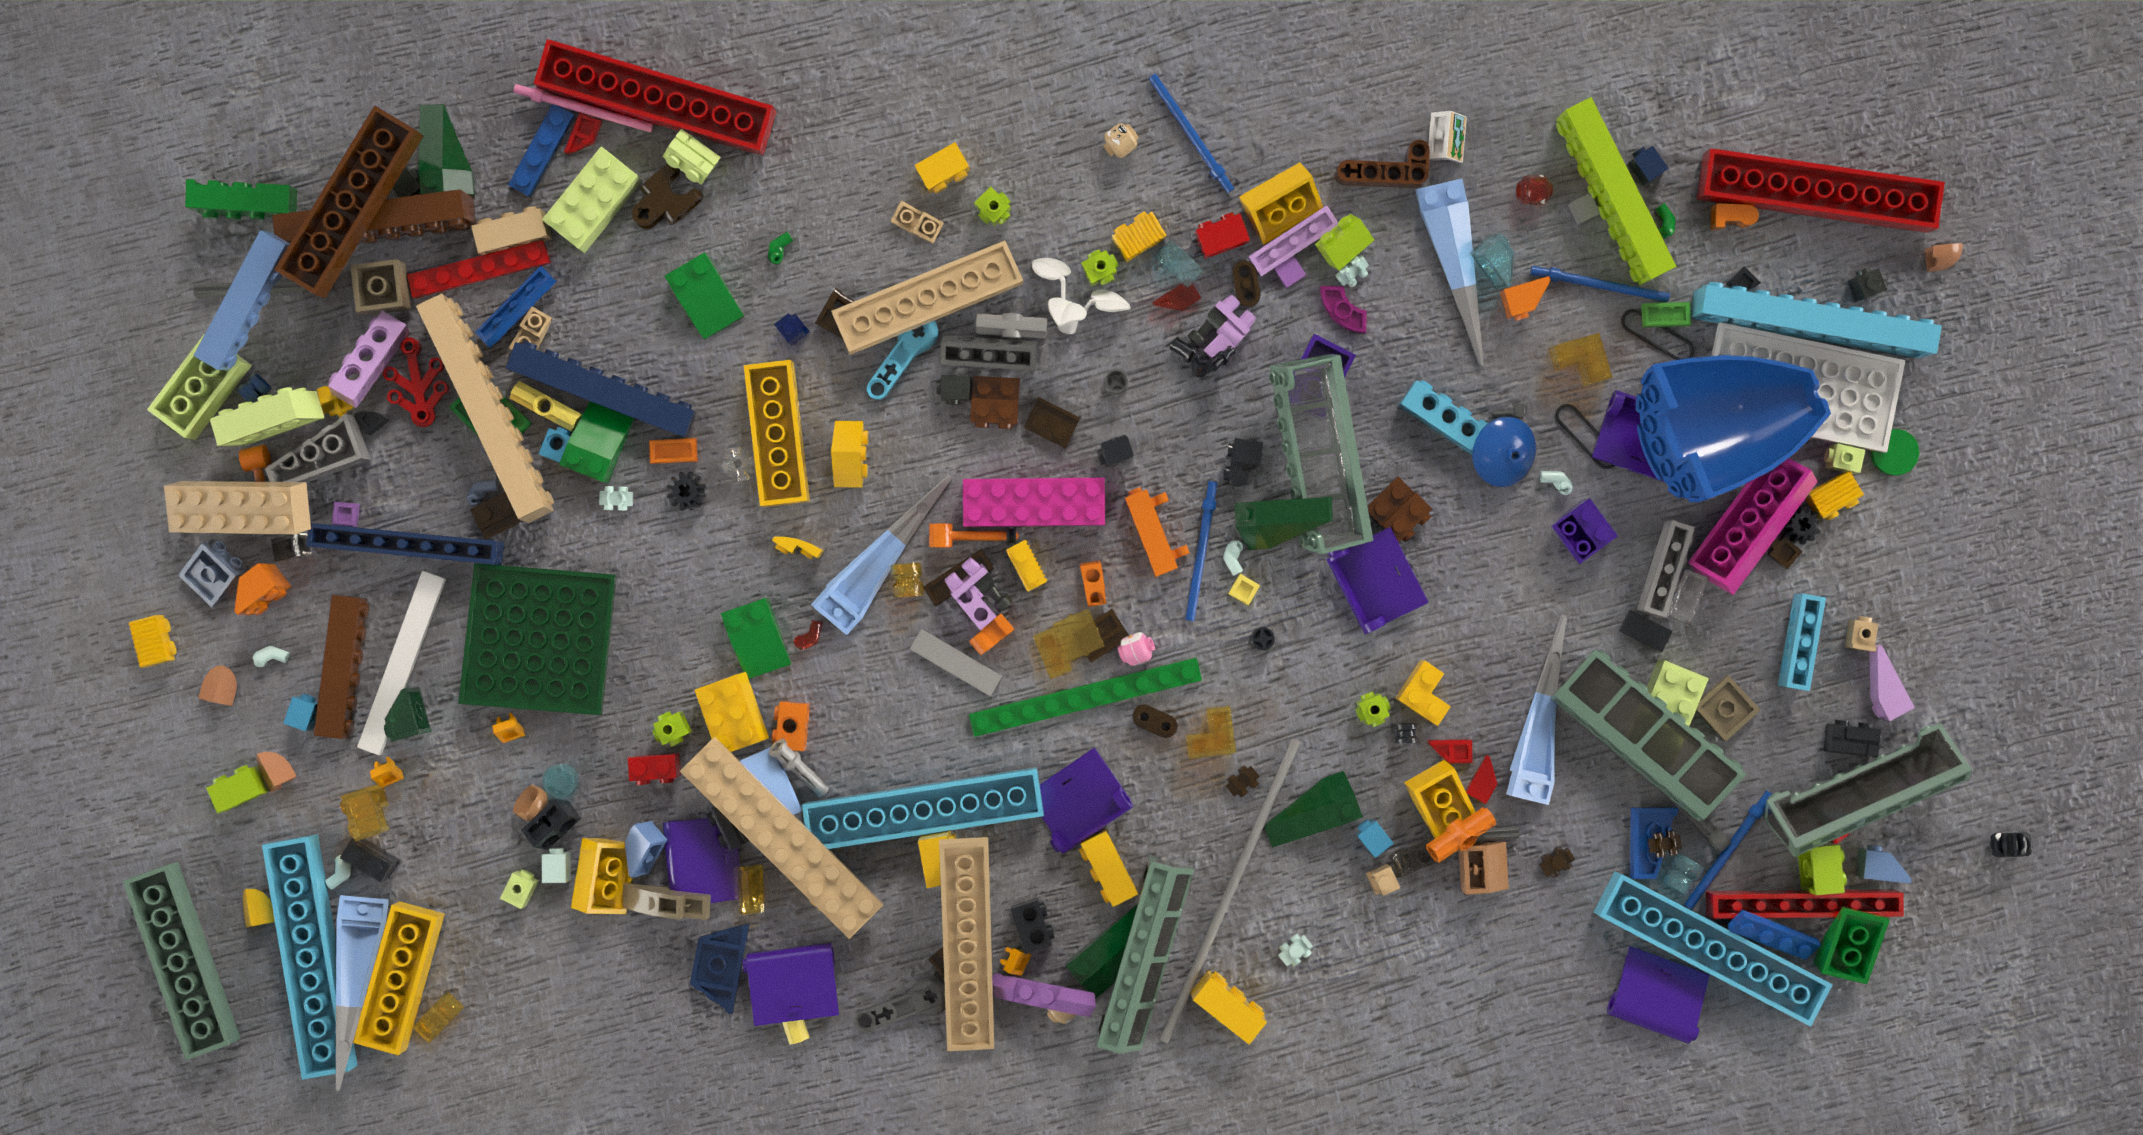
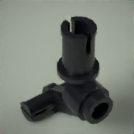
(1200, 363)

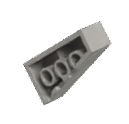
(328, 452)

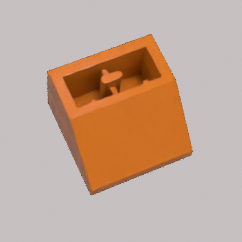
(259, 588)

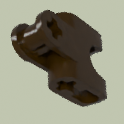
(662, 202)

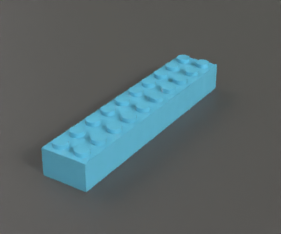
(1816, 321)
(925, 808)
(1712, 948)
(306, 949)

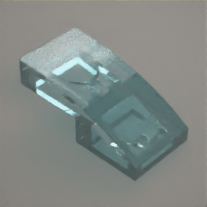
(1179, 263)

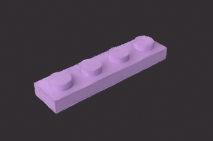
(1293, 241)

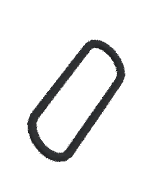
(1652, 343)
(1575, 438)

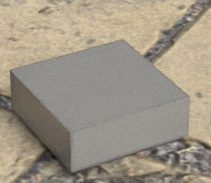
(1583, 208)

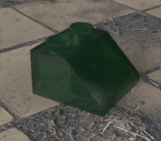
(407, 716)

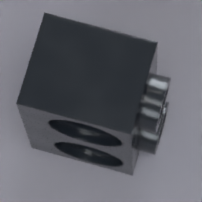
(551, 824)
(1027, 926)

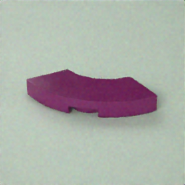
(1341, 309)

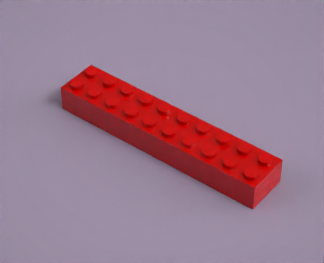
(655, 97)
(1821, 190)

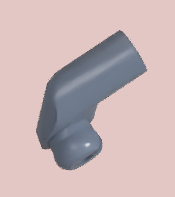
(479, 490)

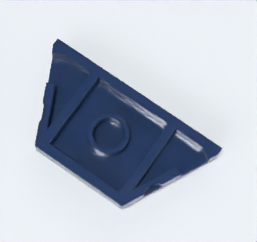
(719, 964)

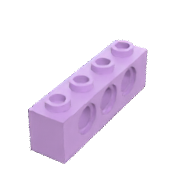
(355, 390)

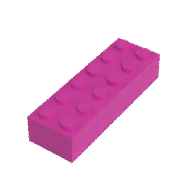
(1033, 502)
(1752, 525)

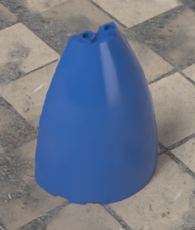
(1724, 420)

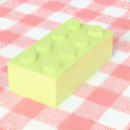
(592, 199)
(196, 394)
(266, 417)
(1677, 688)

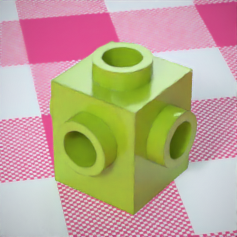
(990, 199)
(1096, 275)
(1367, 701)
(679, 728)

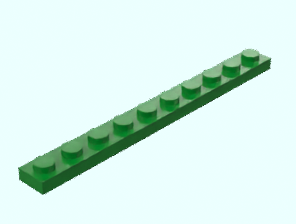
(1085, 697)

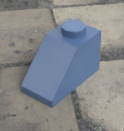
(643, 848)
(1879, 865)

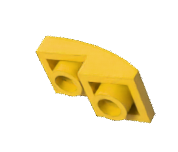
(788, 544)

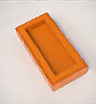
(673, 451)

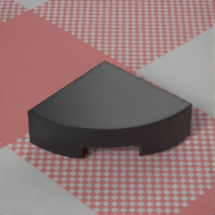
(1744, 279)
(371, 421)

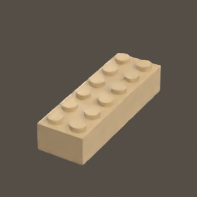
(237, 507)

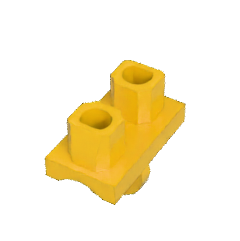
(332, 404)

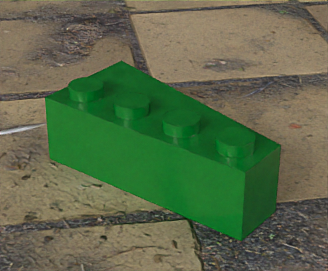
(239, 199)

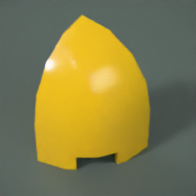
(257, 908)

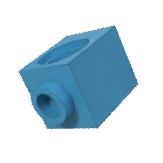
(547, 449)
(302, 712)
(1373, 837)

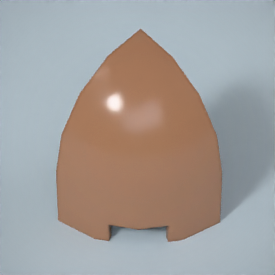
(1942, 256)
(219, 686)
(274, 770)

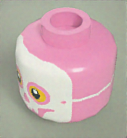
(1136, 649)

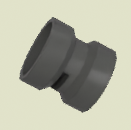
(1116, 378)

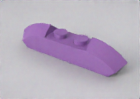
(1043, 995)

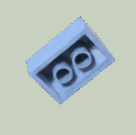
(773, 777)

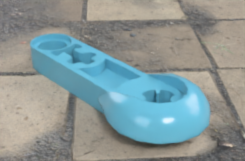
(902, 355)

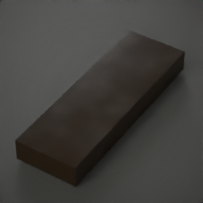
(938, 589)

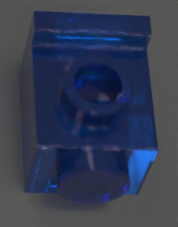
(791, 328)

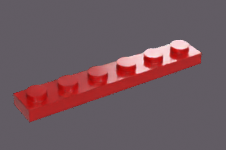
(478, 269)

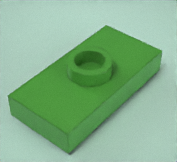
(1666, 314)

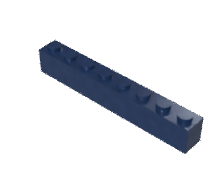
(600, 389)
(405, 544)

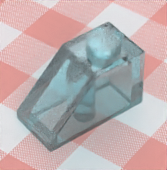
(1495, 260)

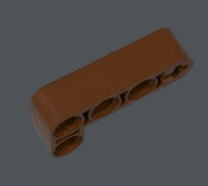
(1381, 168)

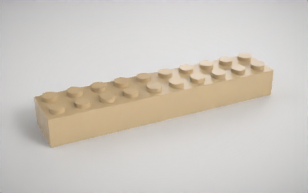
(485, 408)

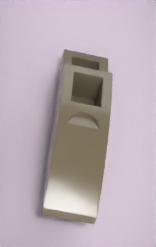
(665, 902)

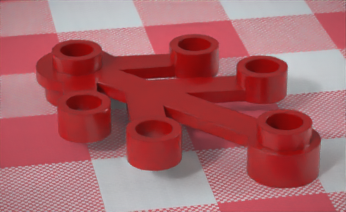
(417, 386)

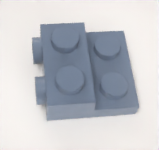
(212, 571)

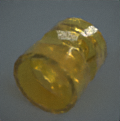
(907, 580)

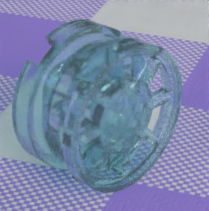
(560, 780)

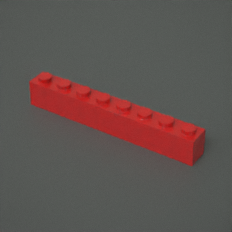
(1802, 903)

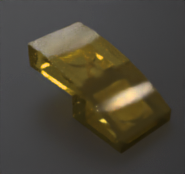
(438, 1017)

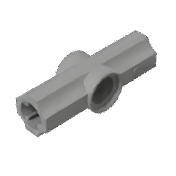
(1011, 326)

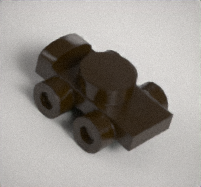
(1246, 778)
(1661, 843)
(1561, 860)

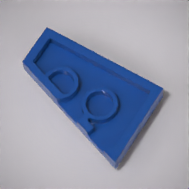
(1642, 826)

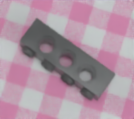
(989, 352)

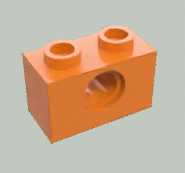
(800, 714)

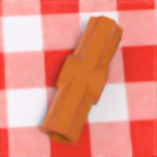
(1461, 834)

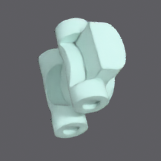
(1351, 270)
(616, 498)
(1299, 947)

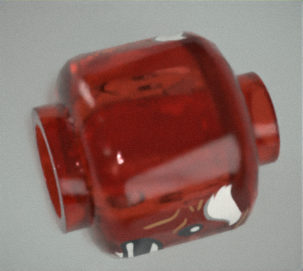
(1534, 190)

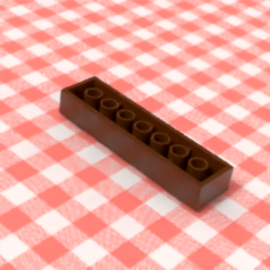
(349, 202)
(401, 217)

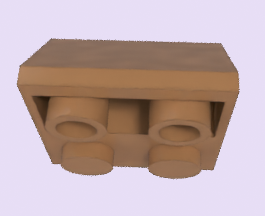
(1484, 868)

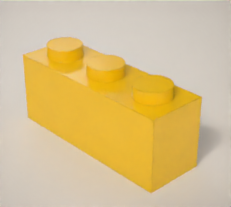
(1108, 868)

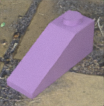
(1886, 689)

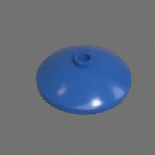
(1494, 451)

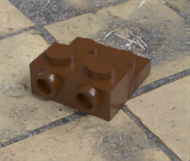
(995, 401)
(1399, 509)

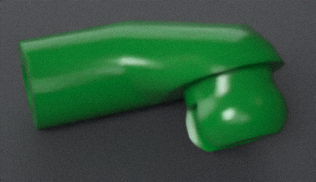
(1669, 221)
(776, 248)

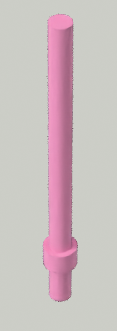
(539, 95)

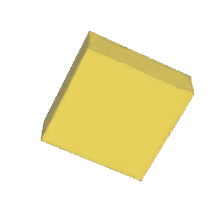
(1244, 589)

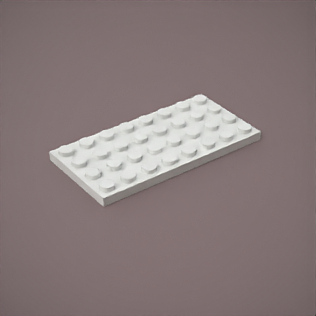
(1855, 383)

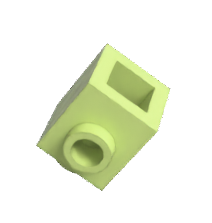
(1844, 458)
(519, 888)

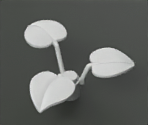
(1067, 313)

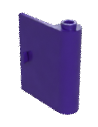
(1620, 438)
(1373, 583)
(1084, 803)
(698, 860)
(791, 979)
(1659, 1000)

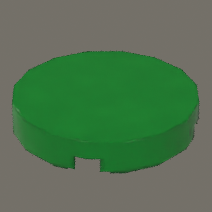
(1900, 455)

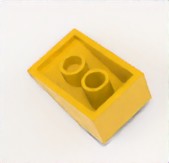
(1439, 797)

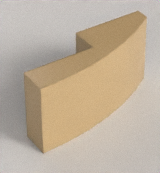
(916, 222)
(532, 328)

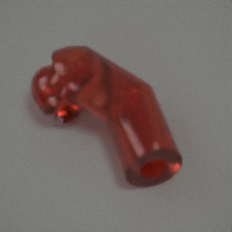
(810, 638)

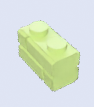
(691, 157)

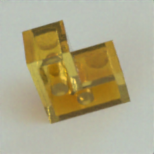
(1587, 354)
(1218, 738)
(365, 811)

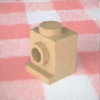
(1854, 636)
(1382, 880)

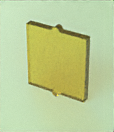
(1078, 635)

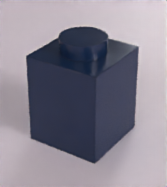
(1647, 164)

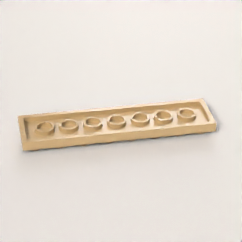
(927, 297)

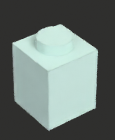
(556, 866)

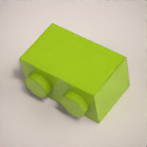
(1344, 241)
(236, 789)

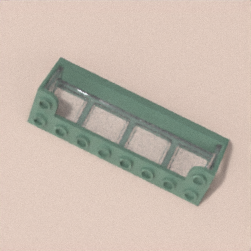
(1321, 448)

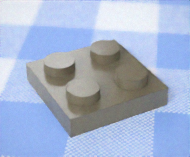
(1726, 708)

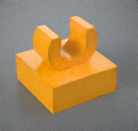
(508, 729)
(386, 774)
(1016, 962)

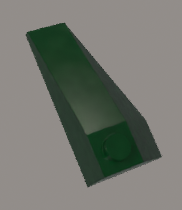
(441, 154)
(1276, 521)
(1318, 809)
(1100, 959)

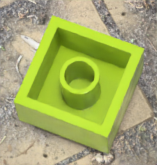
(1822, 870)

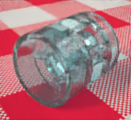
(1683, 874)

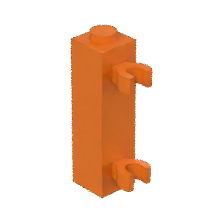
(1151, 532)

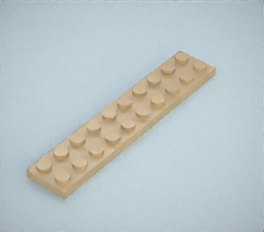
(781, 837)
(967, 943)

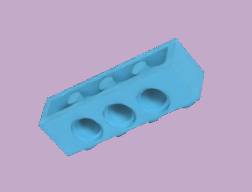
(1433, 418)
(1801, 641)

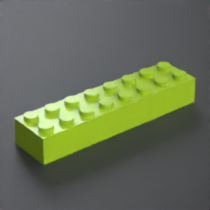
(1614, 192)

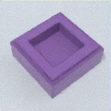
(1289, 272)
(345, 514)

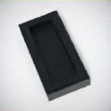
(1645, 631)

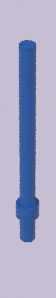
(1217, 171)
(1557, 275)
(1208, 505)
(1755, 812)

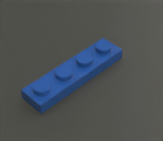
(541, 150)
(515, 306)
(1773, 934)

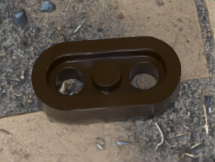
(1246, 284)
(1154, 721)

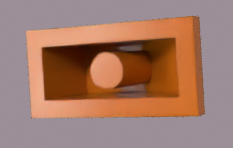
(1523, 298)

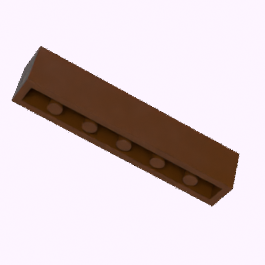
(341, 667)

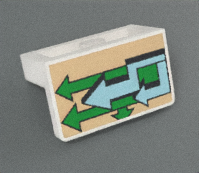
(1447, 136)

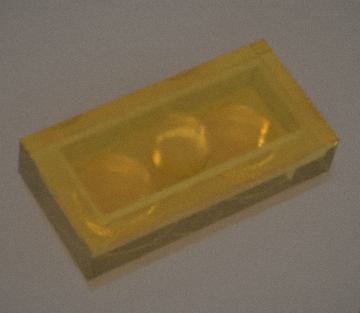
(1052, 653)
(751, 889)

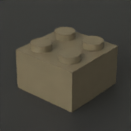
(380, 287)

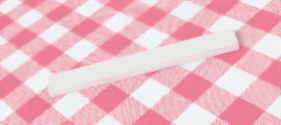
(402, 659)

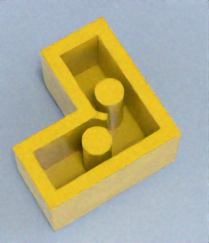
(848, 454)
(1418, 695)

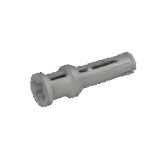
(792, 761)

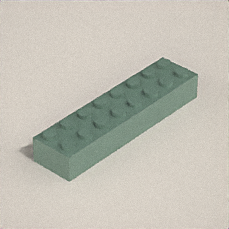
(181, 960)

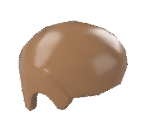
(530, 802)

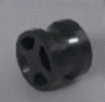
(1267, 642)
(1406, 733)

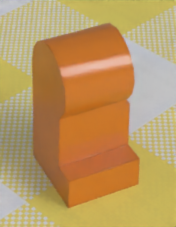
(1732, 214)
(1093, 583)
(991, 634)

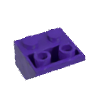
(1583, 530)

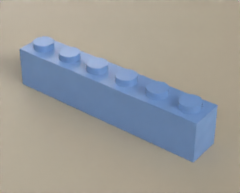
(242, 302)

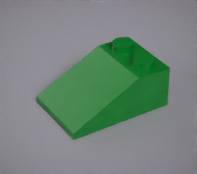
(704, 295)
(597, 442)
(756, 637)
(1851, 945)

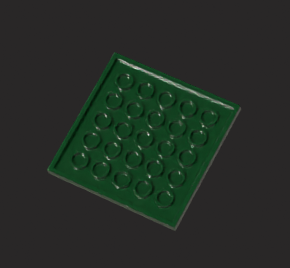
(537, 639)

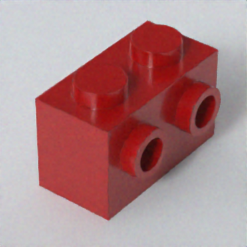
(1221, 235)
(653, 767)

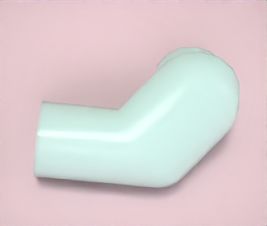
(1559, 480)
(1231, 555)
(262, 656)
(342, 873)

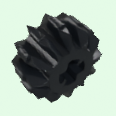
(678, 491)
(1809, 528)
(2011, 844)

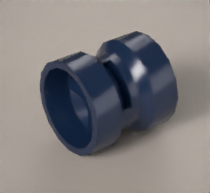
(254, 388)

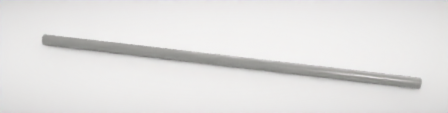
(1230, 890)

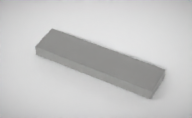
(956, 662)

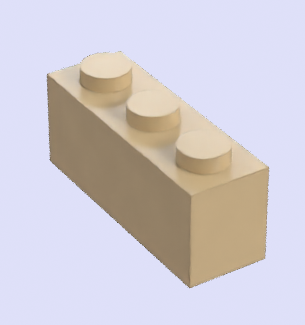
(510, 230)

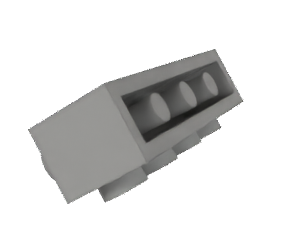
(1666, 568)

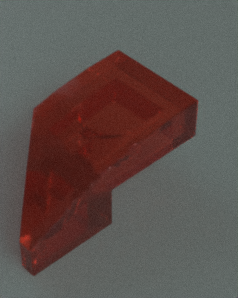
(1178, 298)

